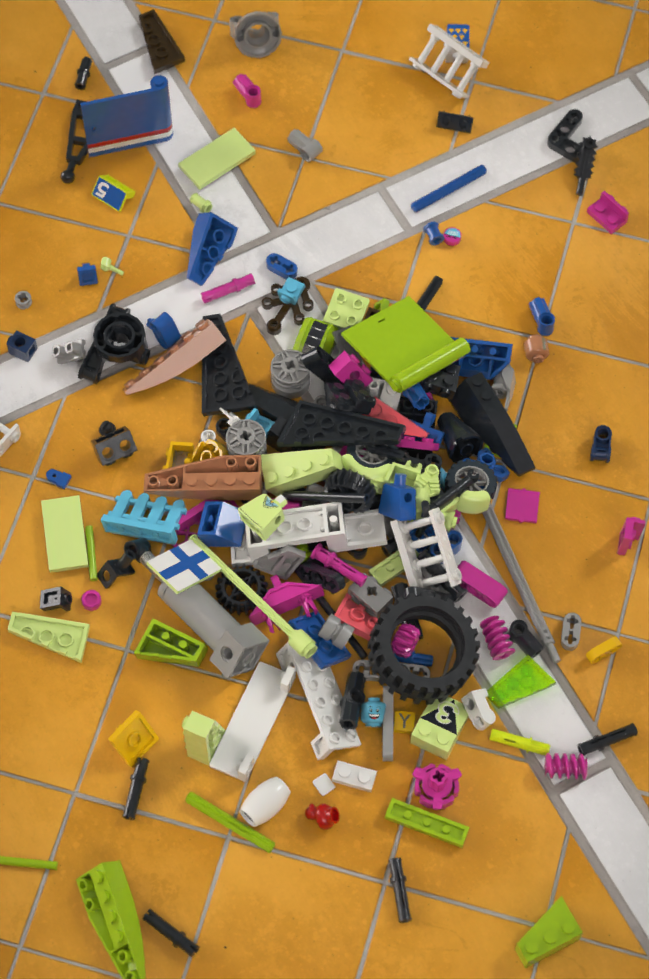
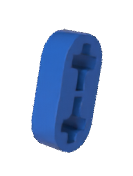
(283, 265)

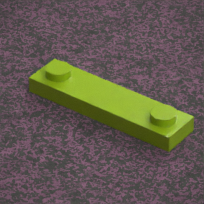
(427, 822)

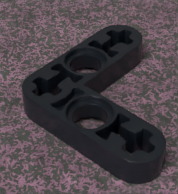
(564, 141)

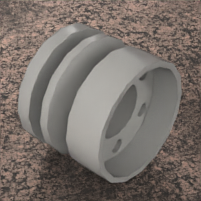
(289, 374)
(248, 430)

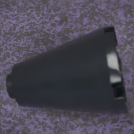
(458, 438)

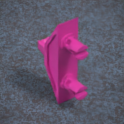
(285, 598)

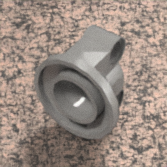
(256, 43)

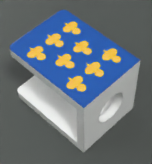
(461, 33)

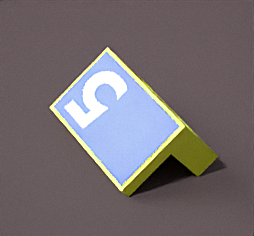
(112, 192)

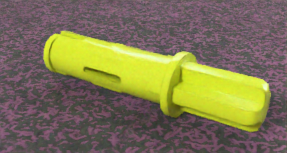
(519, 742)

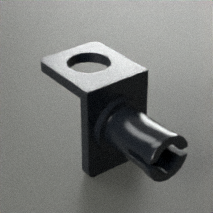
(117, 568)

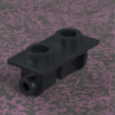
(454, 122)

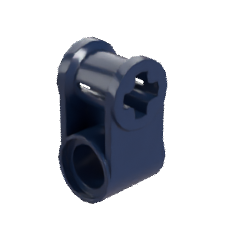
(601, 447)

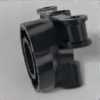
(115, 327)

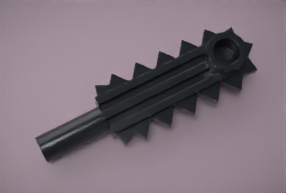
(584, 164)

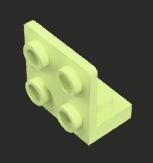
(346, 309)

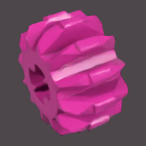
(405, 640)

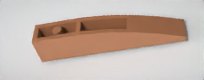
(179, 358)
(210, 479)

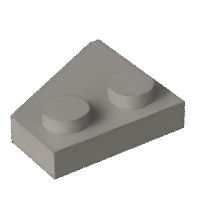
(281, 562)

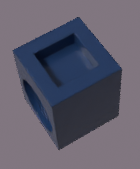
(24, 352)

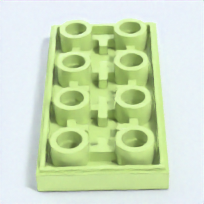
(216, 158)
(64, 534)

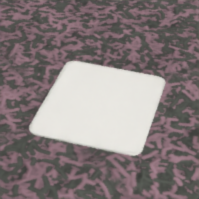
(323, 784)

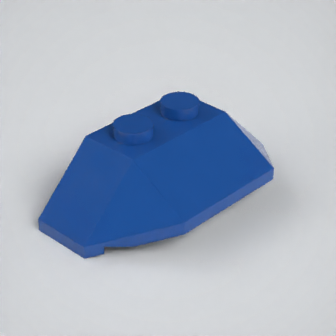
(484, 357)

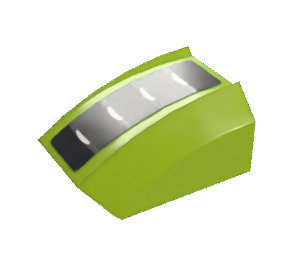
(313, 334)

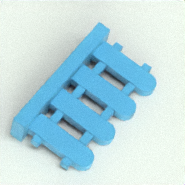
(137, 526)

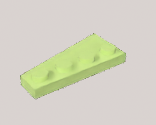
(54, 634)

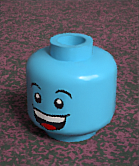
(373, 712)

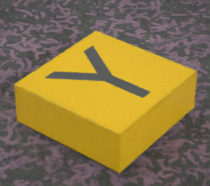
(404, 722)

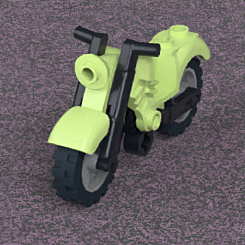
(425, 478)

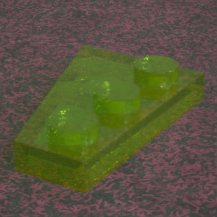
(520, 682)

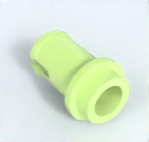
(204, 205)

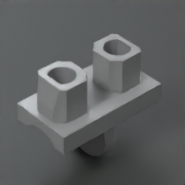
(69, 351)

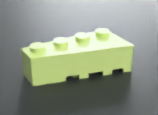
(298, 469)
(201, 737)

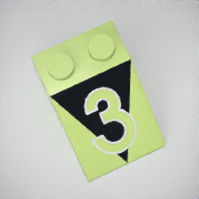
(440, 727)

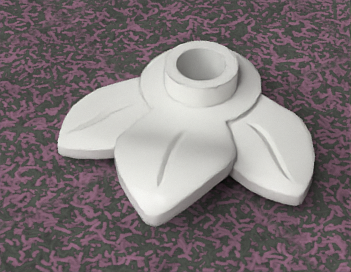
(232, 417)

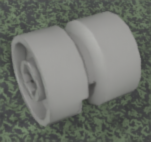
(336, 631)

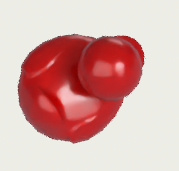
(324, 814)

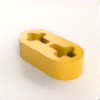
(604, 650)

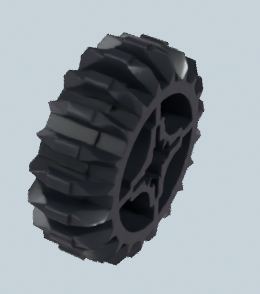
(351, 482)
(234, 602)

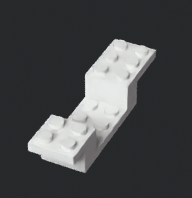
(312, 525)

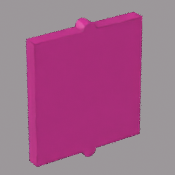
(522, 505)

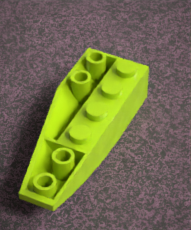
(114, 917)

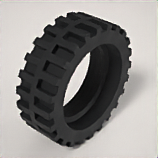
(445, 616)

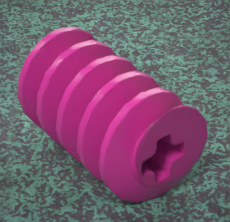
(496, 638)
(566, 765)

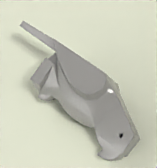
(505, 384)

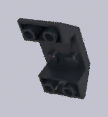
(407, 410)

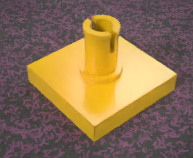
(133, 738)

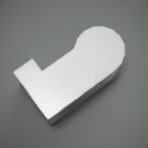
(478, 709)

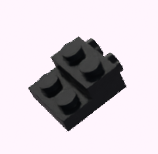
(443, 382)
(351, 396)

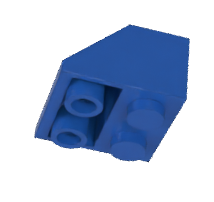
(221, 525)

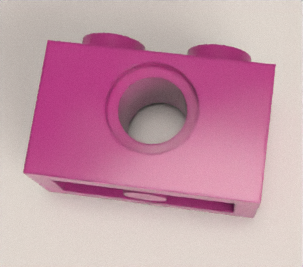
(348, 367)

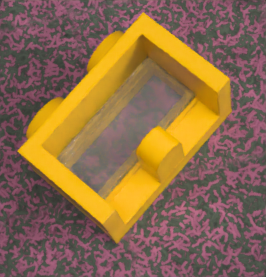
(179, 454)

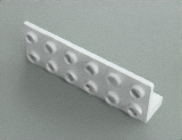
(324, 702)
(253, 720)

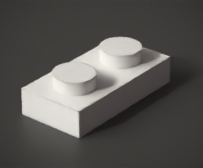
(354, 776)

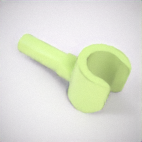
(106, 266)

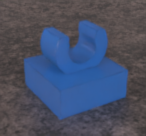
(87, 274)

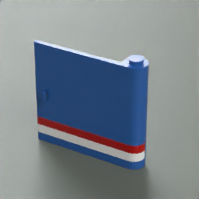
(128, 119)

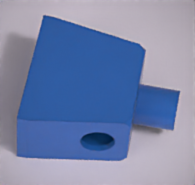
(398, 499)

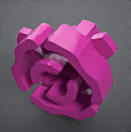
(436, 785)

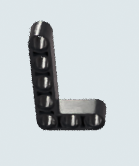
(317, 362)

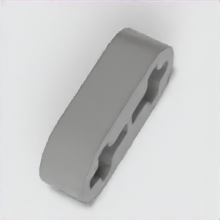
(575, 632)

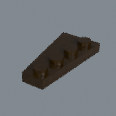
(160, 44)

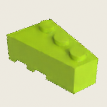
(549, 934)

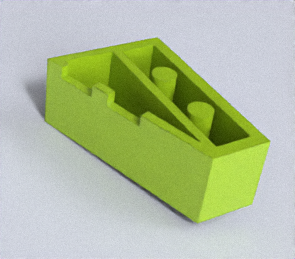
(170, 646)

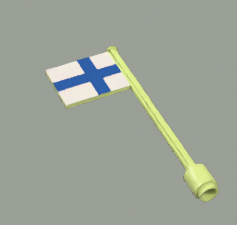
(195, 562)

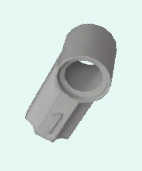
(308, 148)

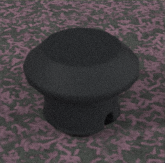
(106, 427)

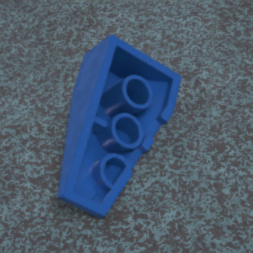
(208, 244)

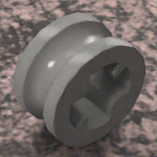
(26, 304)

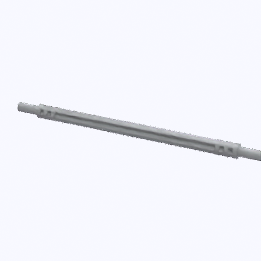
(521, 583)

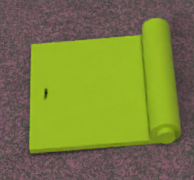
(404, 344)

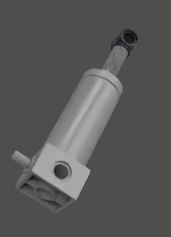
(234, 645)

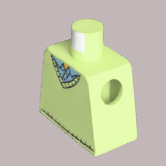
(263, 514)

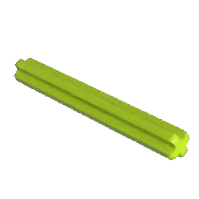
(230, 822)

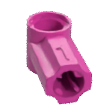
(248, 90)

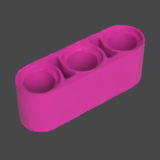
(481, 585)

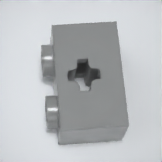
(374, 604)

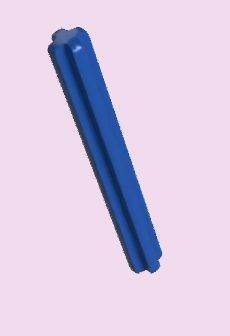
(448, 188)

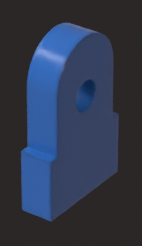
(61, 479)

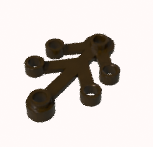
(275, 330)

